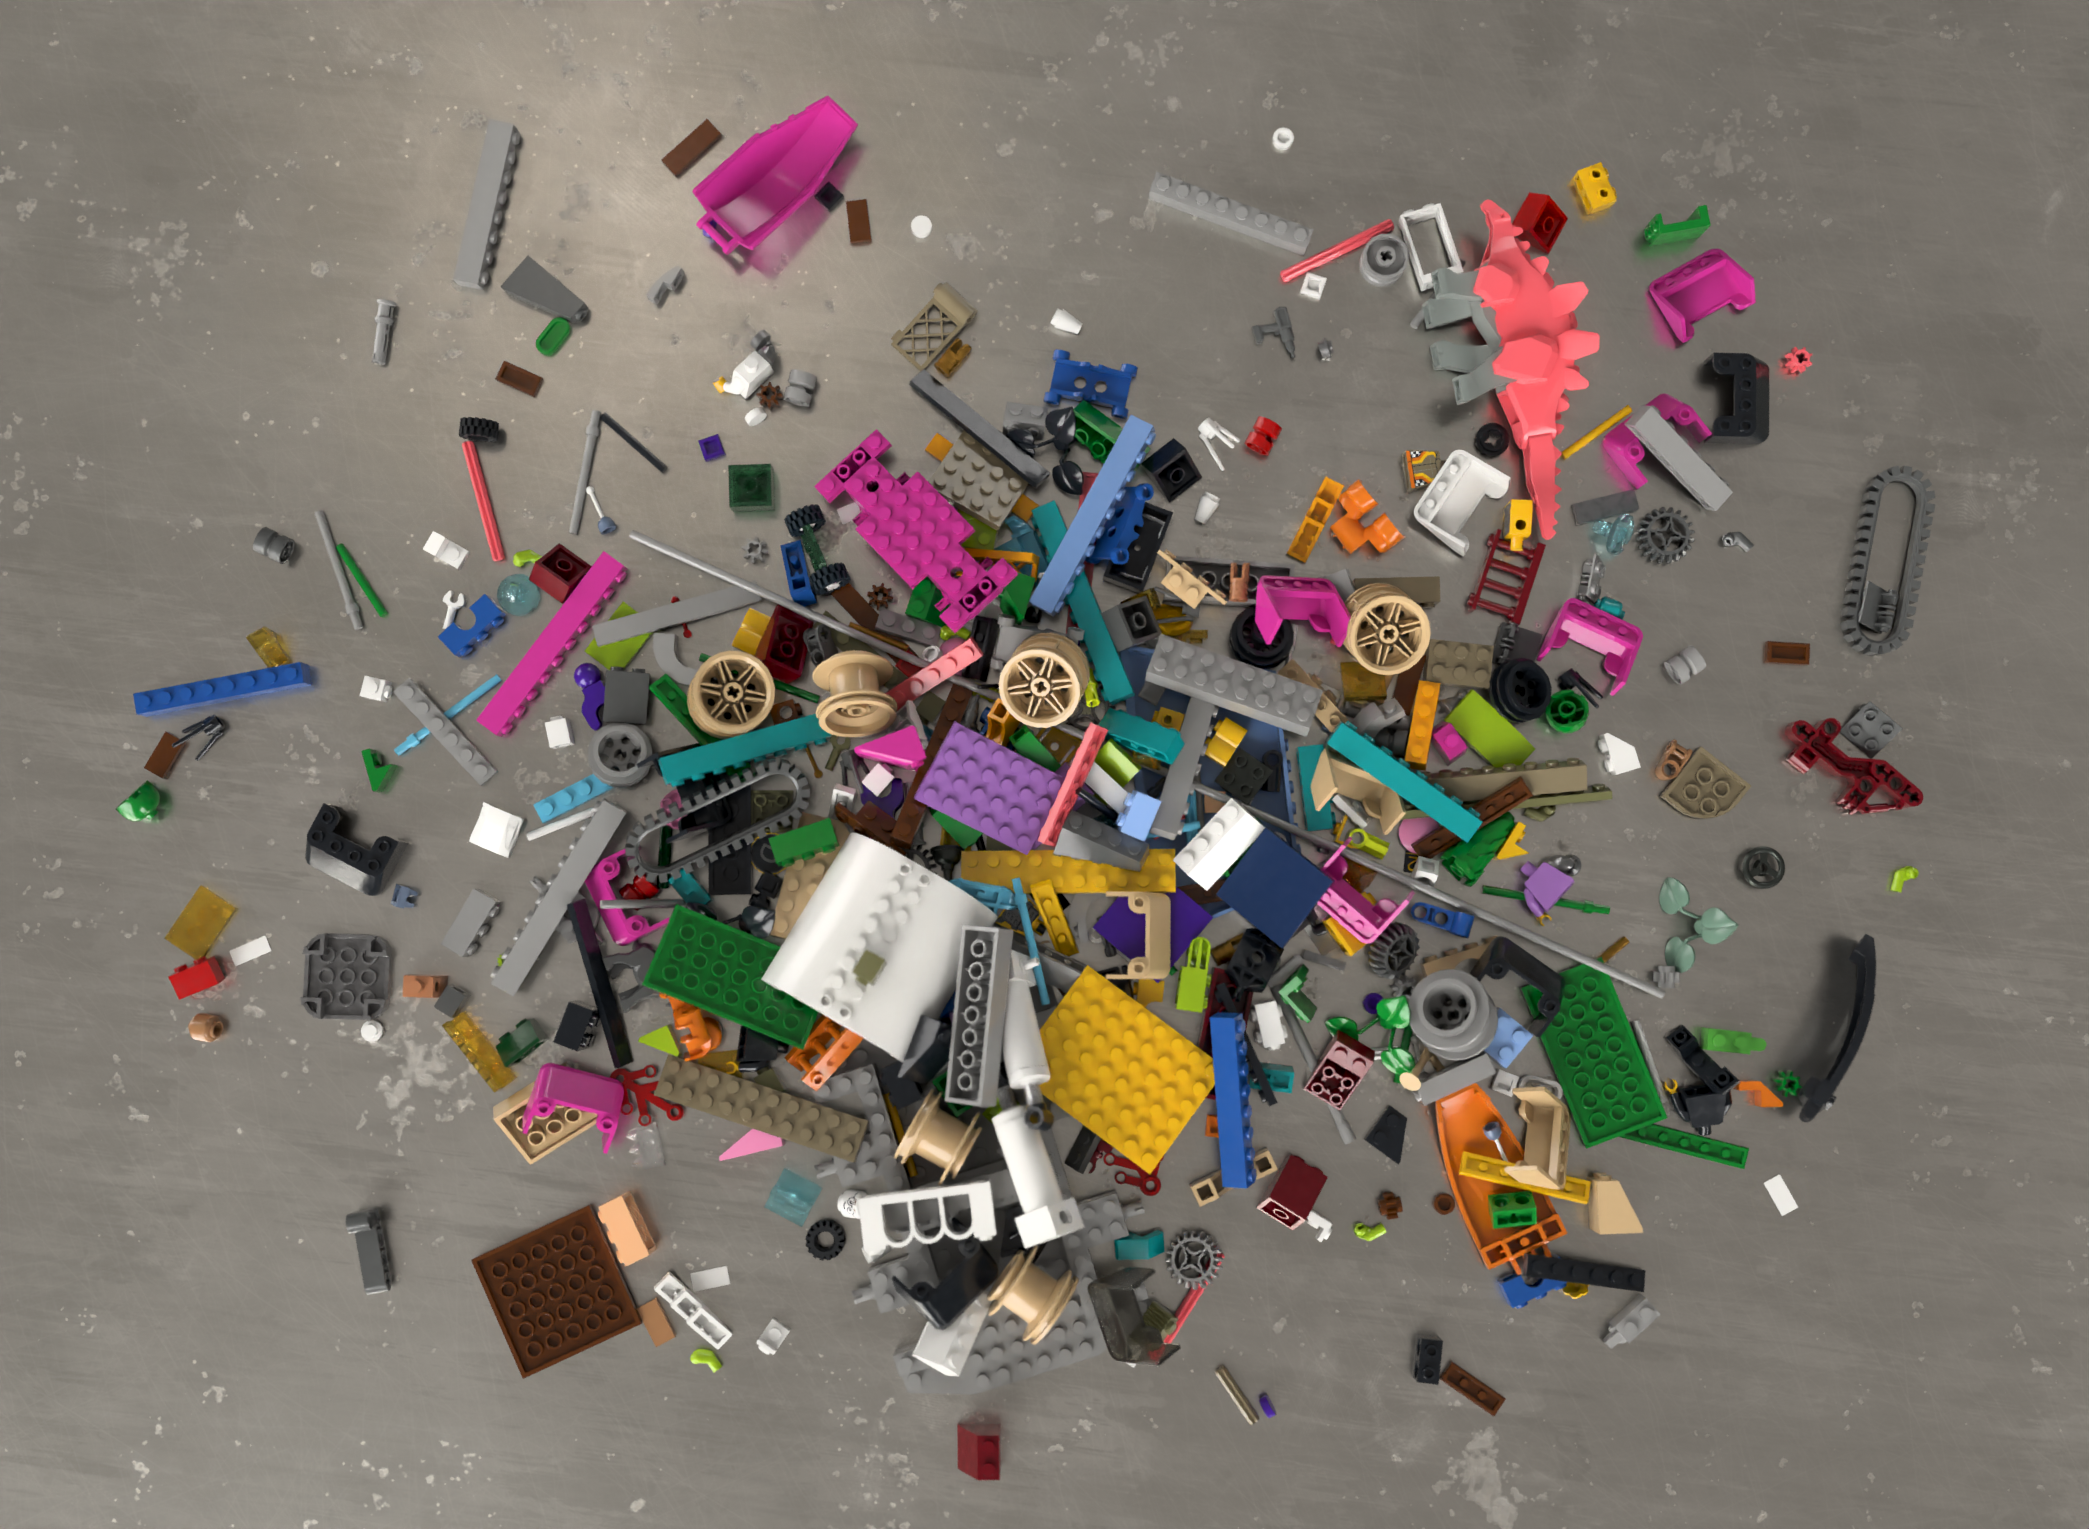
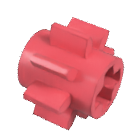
(1803, 356)

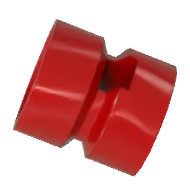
(1264, 433)
(639, 889)

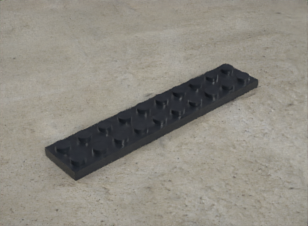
(734, 871)

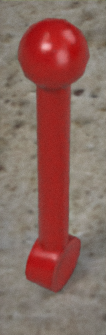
(687, 633)

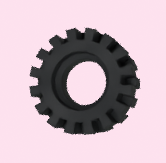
(478, 429)
(816, 1249)

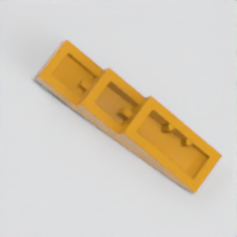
(1315, 519)

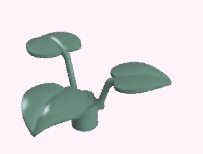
(1712, 926)

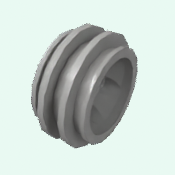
(616, 732)

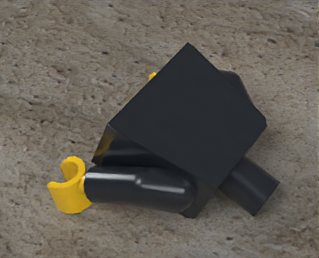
(756, 1051)
(1699, 1106)

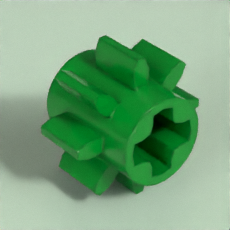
(1781, 1082)

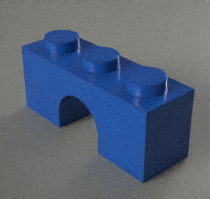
(487, 616)
(1518, 1292)

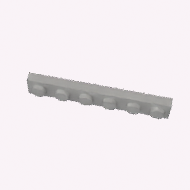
(445, 731)

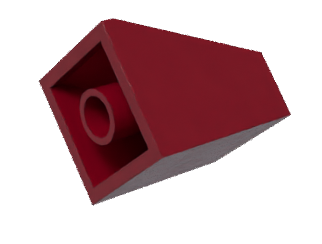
(1292, 1192)
(980, 1450)

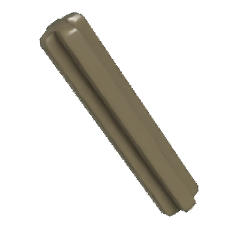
(1237, 1395)

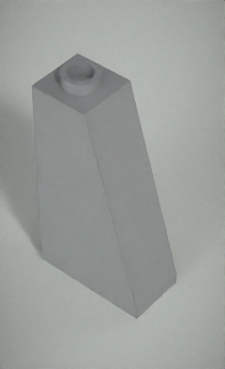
(1454, 1078)

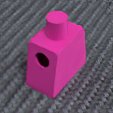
(1448, 742)

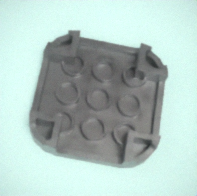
(347, 976)

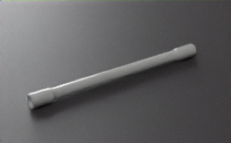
(1342, 1124)

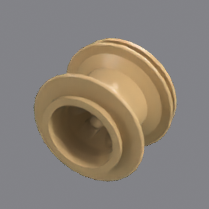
(855, 701)
(938, 1137)
(1031, 1294)

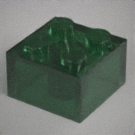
(751, 487)

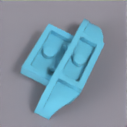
(1025, 540)
(989, 895)

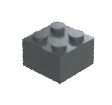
(1131, 623)

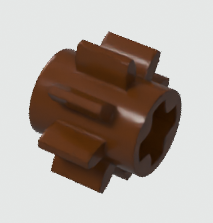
(774, 398)
(874, 595)
(1390, 1205)

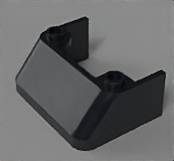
(704, 818)
(1505, 956)
(958, 1289)

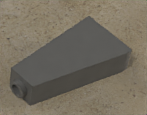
(539, 288)

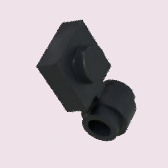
(767, 886)

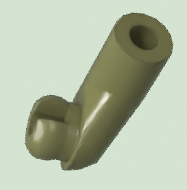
(1541, 813)

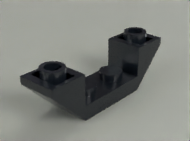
(1700, 1063)

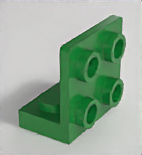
(1291, 994)

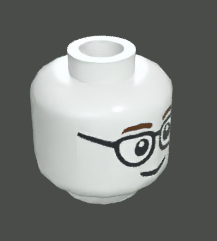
(849, 1204)

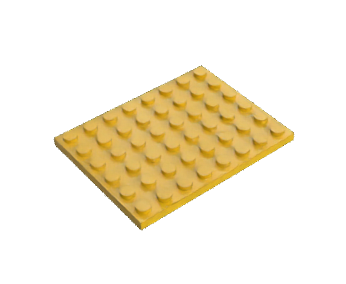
(1122, 1069)

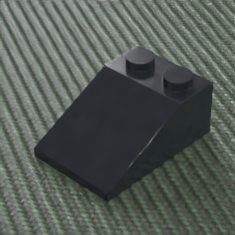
(927, 1050)

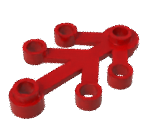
(644, 1092)
(1140, 1182)

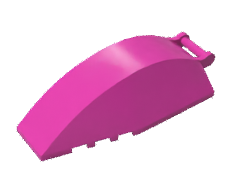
(773, 174)

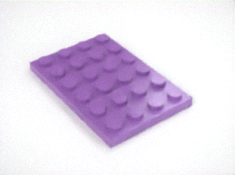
(990, 788)

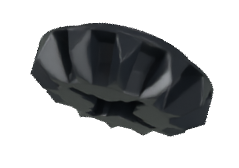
(1497, 431)

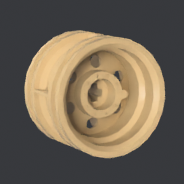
(1406, 649)
(1055, 651)
(750, 671)

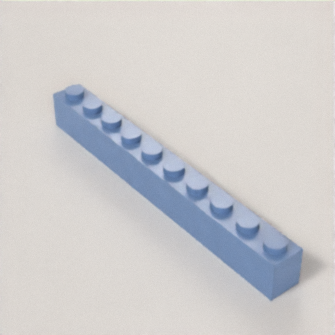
(1092, 516)

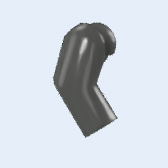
(1737, 538)

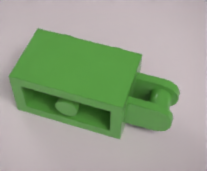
(1730, 1041)

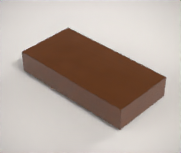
(858, 221)
(519, 379)
(1787, 653)
(164, 755)

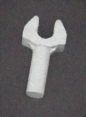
(452, 607)

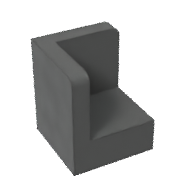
(452, 1001)

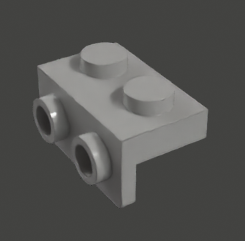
(1025, 417)

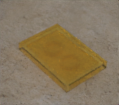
(201, 923)

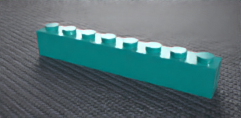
(742, 749)
(1404, 781)

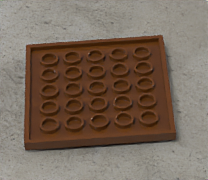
(556, 1291)

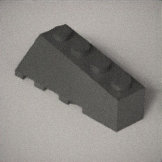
(1099, 843)

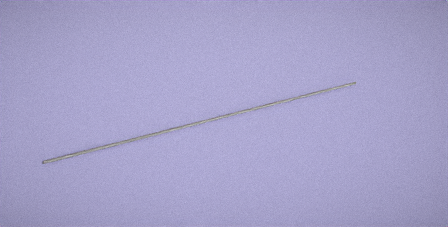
(1163, 771)

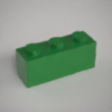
(804, 843)

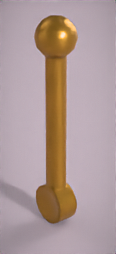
(818, 773)

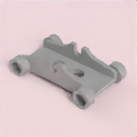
(1013, 635)

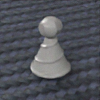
(1450, 703)

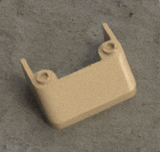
(1342, 776)
(1157, 935)
(1545, 1141)

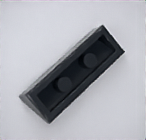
(985, 635)

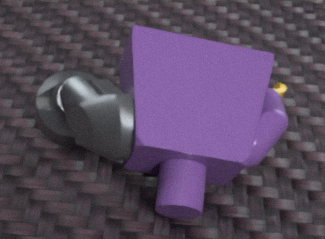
(1549, 884)

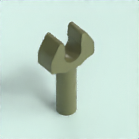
(837, 748)

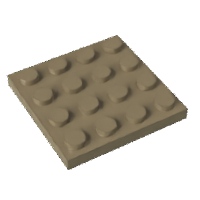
(978, 482)

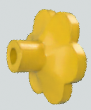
(1575, 1290)

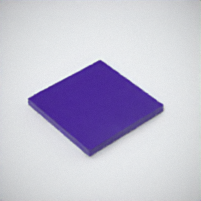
(1127, 929)

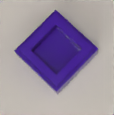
(711, 447)

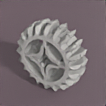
(1188, 1252)

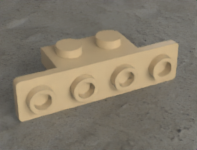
(1186, 585)
(1327, 710)

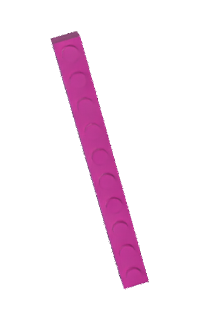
(552, 644)

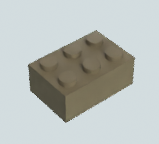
(1458, 664)

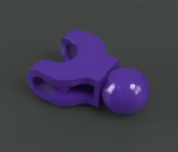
(588, 678)
(889, 804)

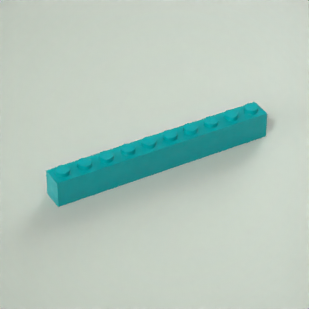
(1085, 612)

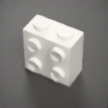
(1269, 1030)

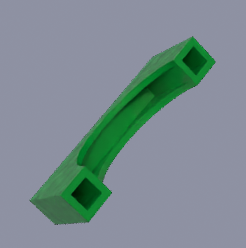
(1026, 745)

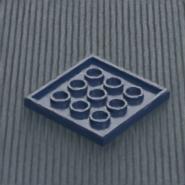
(1275, 887)

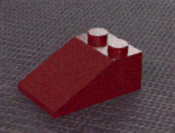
(783, 644)

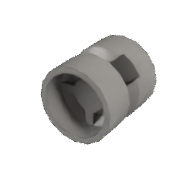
(800, 386)
(1687, 663)

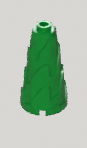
(1471, 858)

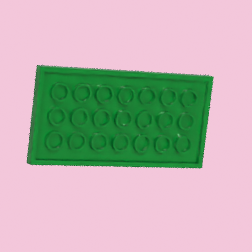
(722, 974)
(1597, 1058)

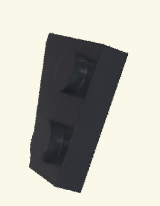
(1388, 1133)
(1012, 1246)

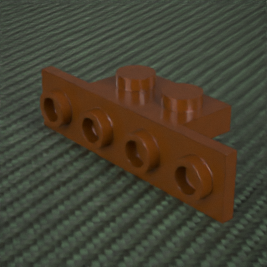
(871, 823)

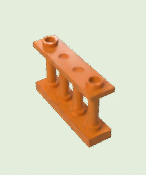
(830, 1058)

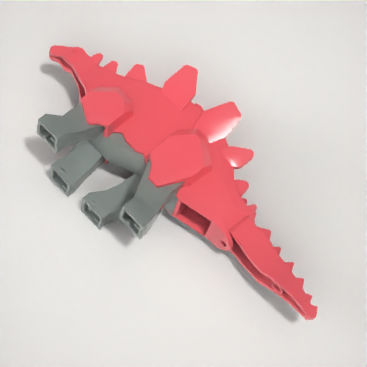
(1527, 347)

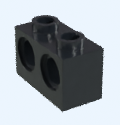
(1427, 1359)

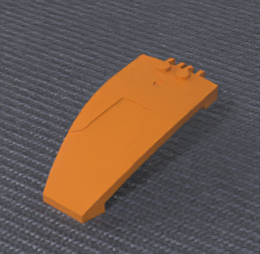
(1460, 1130)

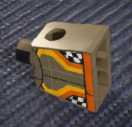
(1420, 468)

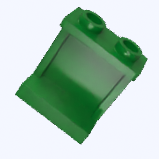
(1693, 228)

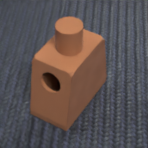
(423, 985)

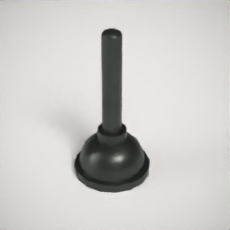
(946, 857)

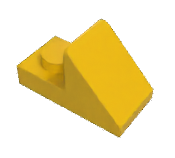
(1509, 848)

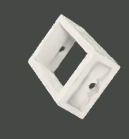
(1427, 212)

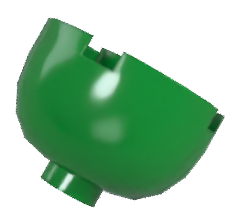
(1567, 711)
(141, 803)

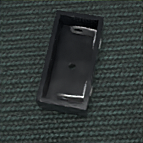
(1136, 571)

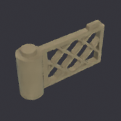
(953, 306)

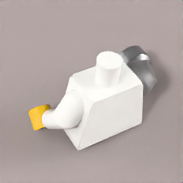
(753, 370)

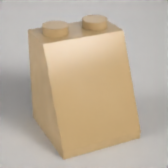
(1609, 1207)

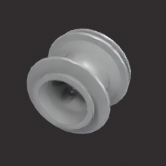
(1466, 1035)

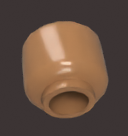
(205, 1027)

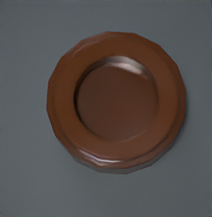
(1443, 1203)

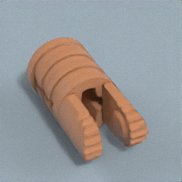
(1239, 586)

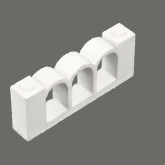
(873, 1221)

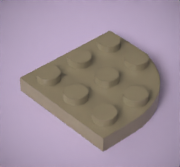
(1705, 787)

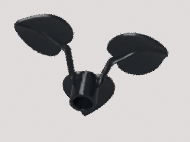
(1062, 425)
(753, 918)

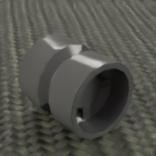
(272, 544)
(1394, 741)

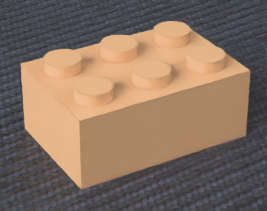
(626, 1228)

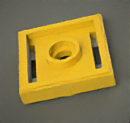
(1065, 741)

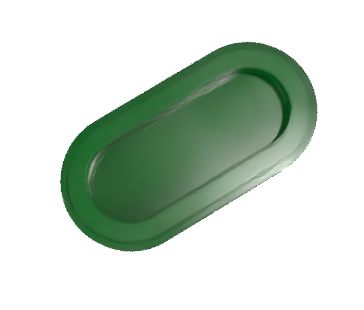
(553, 336)

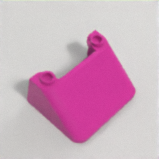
(1701, 289)
(896, 749)

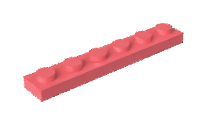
(936, 672)
(1075, 778)

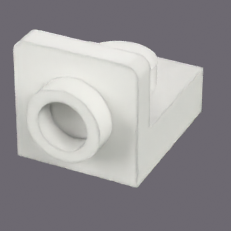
(376, 689)
(1316, 1220)
(772, 1337)

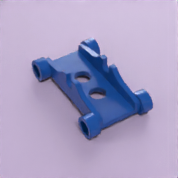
(1067, 371)
(1115, 544)

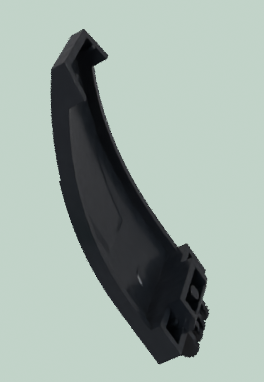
(1819, 1094)

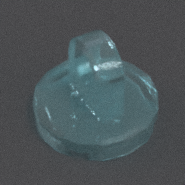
(1616, 533)
(518, 595)

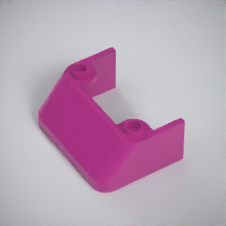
(1626, 448)
(1300, 600)
(1599, 632)
(1351, 908)
(622, 929)
(576, 1090)

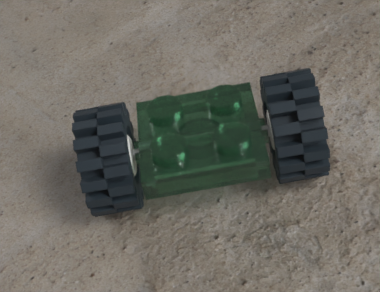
(803, 524)

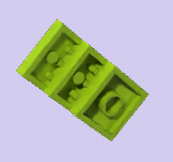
(1488, 732)

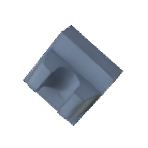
(400, 896)

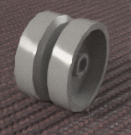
(1385, 272)

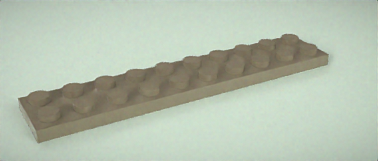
(761, 1108)

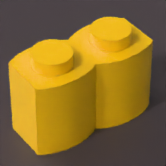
(751, 631)
(1225, 741)

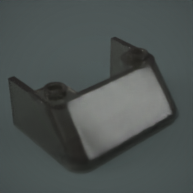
(1122, 1319)

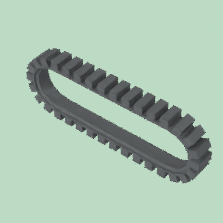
(1913, 559)
(634, 839)

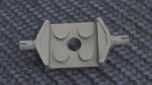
(565, 925)

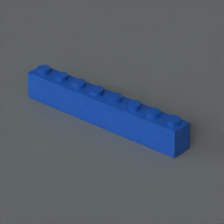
(222, 689)
(1232, 1100)

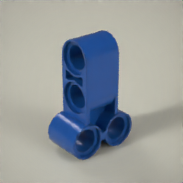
(1457, 923)

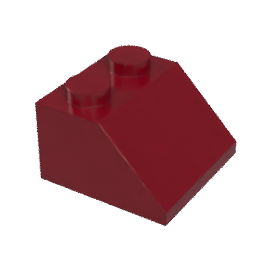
(559, 572)

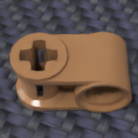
(1675, 757)

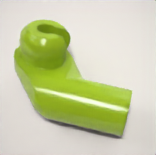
(525, 556)
(946, 633)
(1901, 876)
(1368, 1233)
(706, 1356)

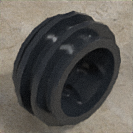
(1256, 657)
(1520, 698)

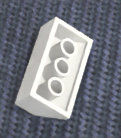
(1219, 844)
(950, 1347)

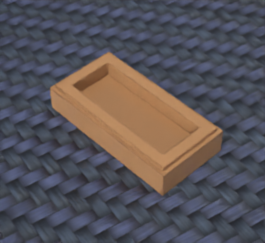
(656, 1322)

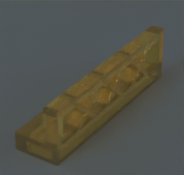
(479, 1051)

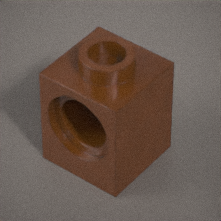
(776, 711)

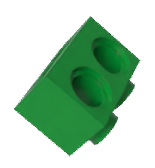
(1512, 1209)

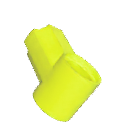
(1369, 843)

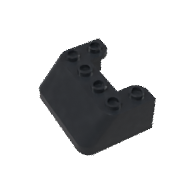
(1751, 400)
(348, 861)

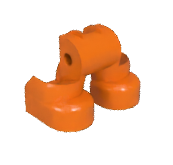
(1351, 531)
(705, 1032)

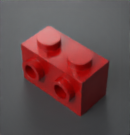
(196, 977)

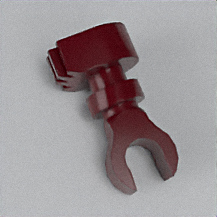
(1103, 1146)

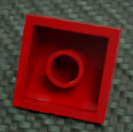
(1540, 221)

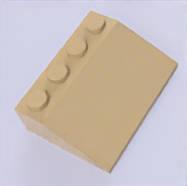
(544, 1132)

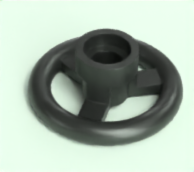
(1755, 867)

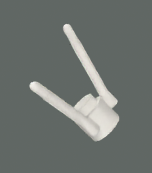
(1210, 429)

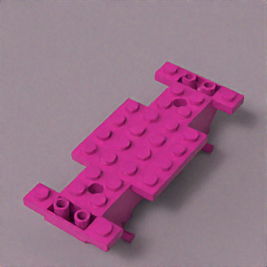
(916, 531)

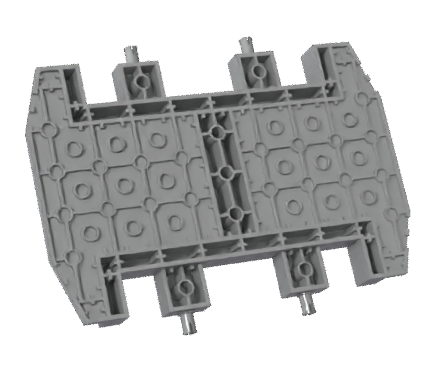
(999, 1351)

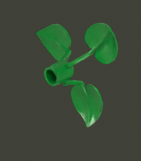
(1392, 1014)

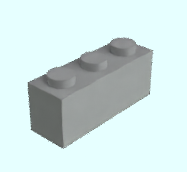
(471, 923)

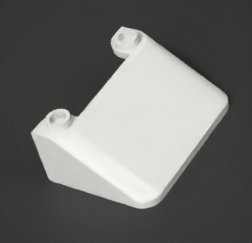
(1456, 495)

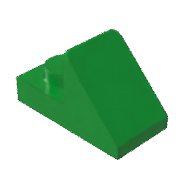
(377, 775)

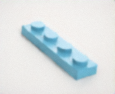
(570, 798)

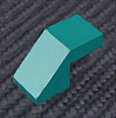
(1137, 1247)

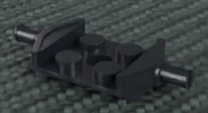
(1247, 973)

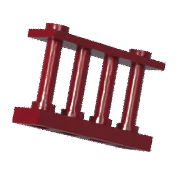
(1520, 593)

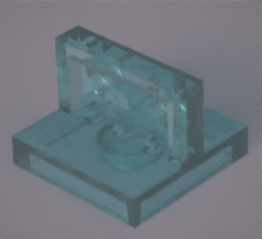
(793, 1197)

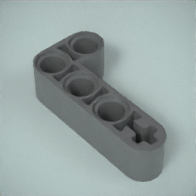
(371, 1249)

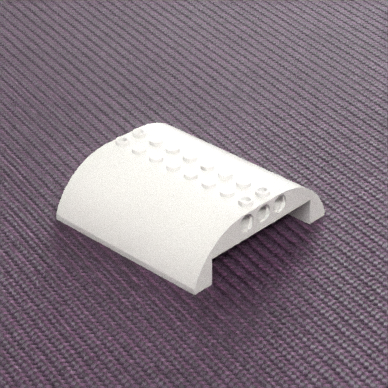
(895, 911)

